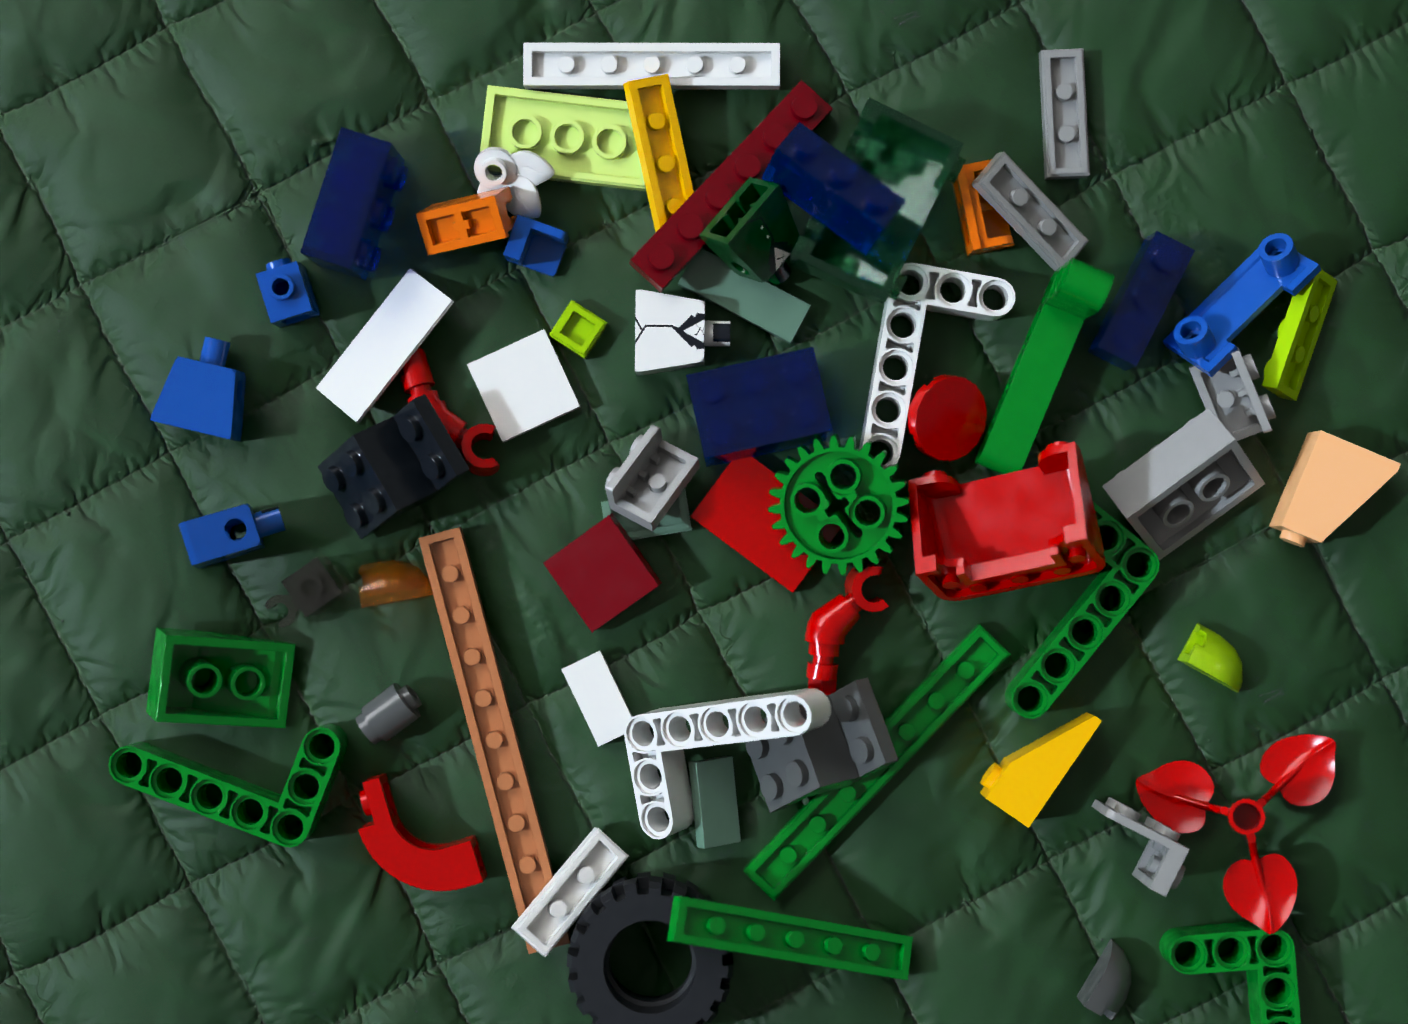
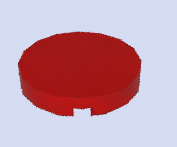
(947, 417)

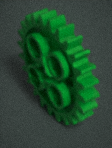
(806, 525)

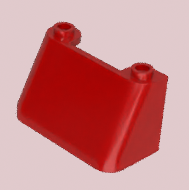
(1006, 527)

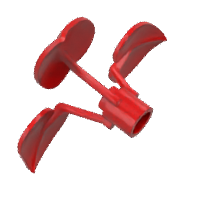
(1256, 888)

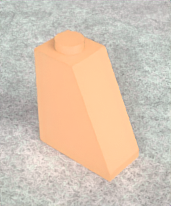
(1327, 487)

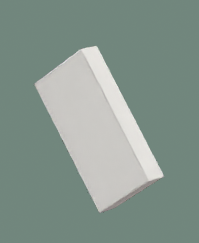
(598, 697)

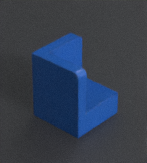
(536, 246)

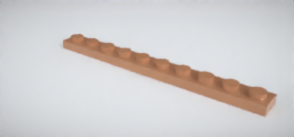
(488, 717)

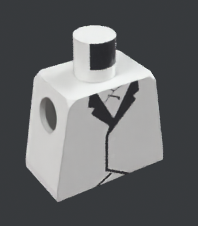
(673, 332)

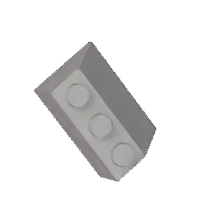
(1184, 483)

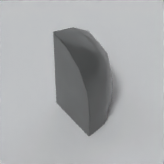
(1108, 982)

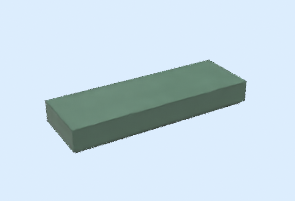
(743, 297)

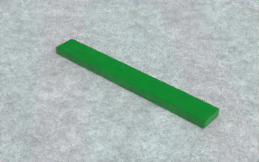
(909, 730)

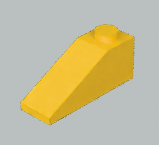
(1032, 773)

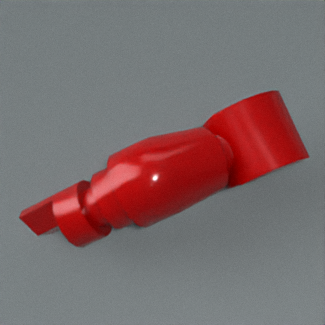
(417, 382)
(832, 622)

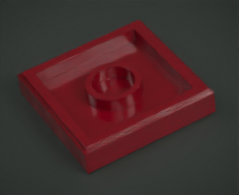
(602, 572)

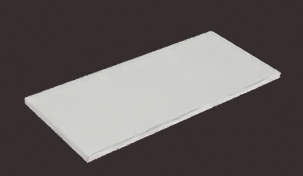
(384, 345)

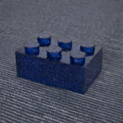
(354, 204)
(759, 406)

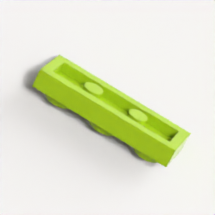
(1298, 337)

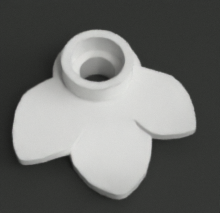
(520, 172)

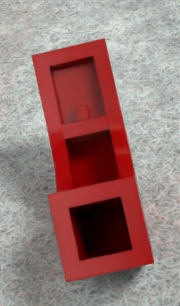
(408, 858)

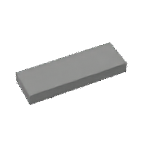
(1064, 114)
(1029, 211)

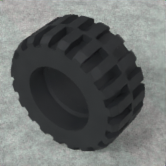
(590, 967)

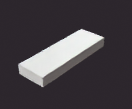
(569, 892)

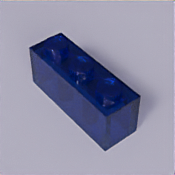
(833, 188)
(1141, 301)

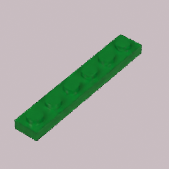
(789, 938)

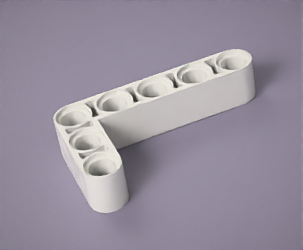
(906, 349)
(707, 729)

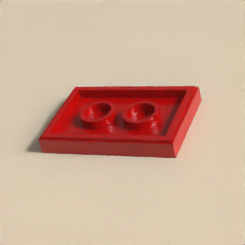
(740, 517)

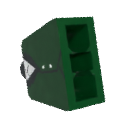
(754, 232)

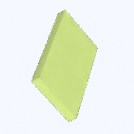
(577, 135)

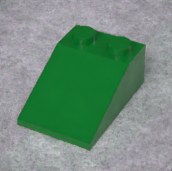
(219, 679)

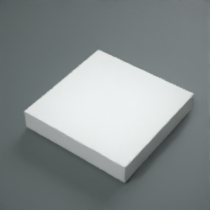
(523, 385)

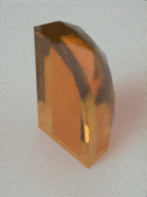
(391, 582)

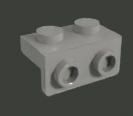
(1234, 398)
(650, 479)

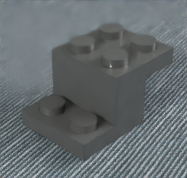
(828, 757)

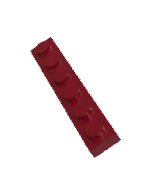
(679, 236)

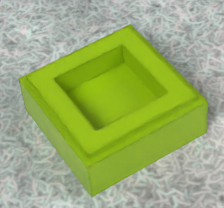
(578, 329)

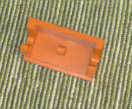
(466, 221)
(980, 223)

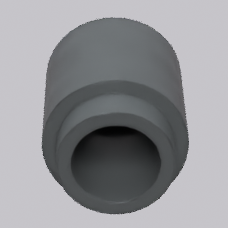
(389, 713)

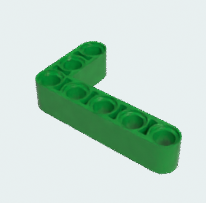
(1069, 299)
(1087, 607)
(237, 791)
(1246, 956)

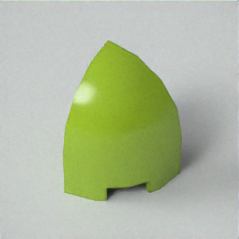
(1213, 657)

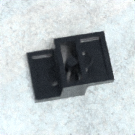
(392, 467)

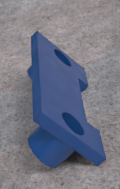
(1208, 331)

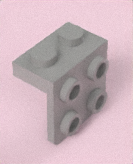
(1163, 856)

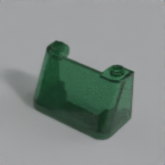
(911, 163)

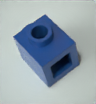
(287, 292)

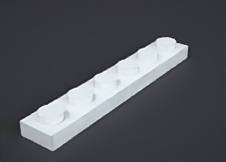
(687, 64)

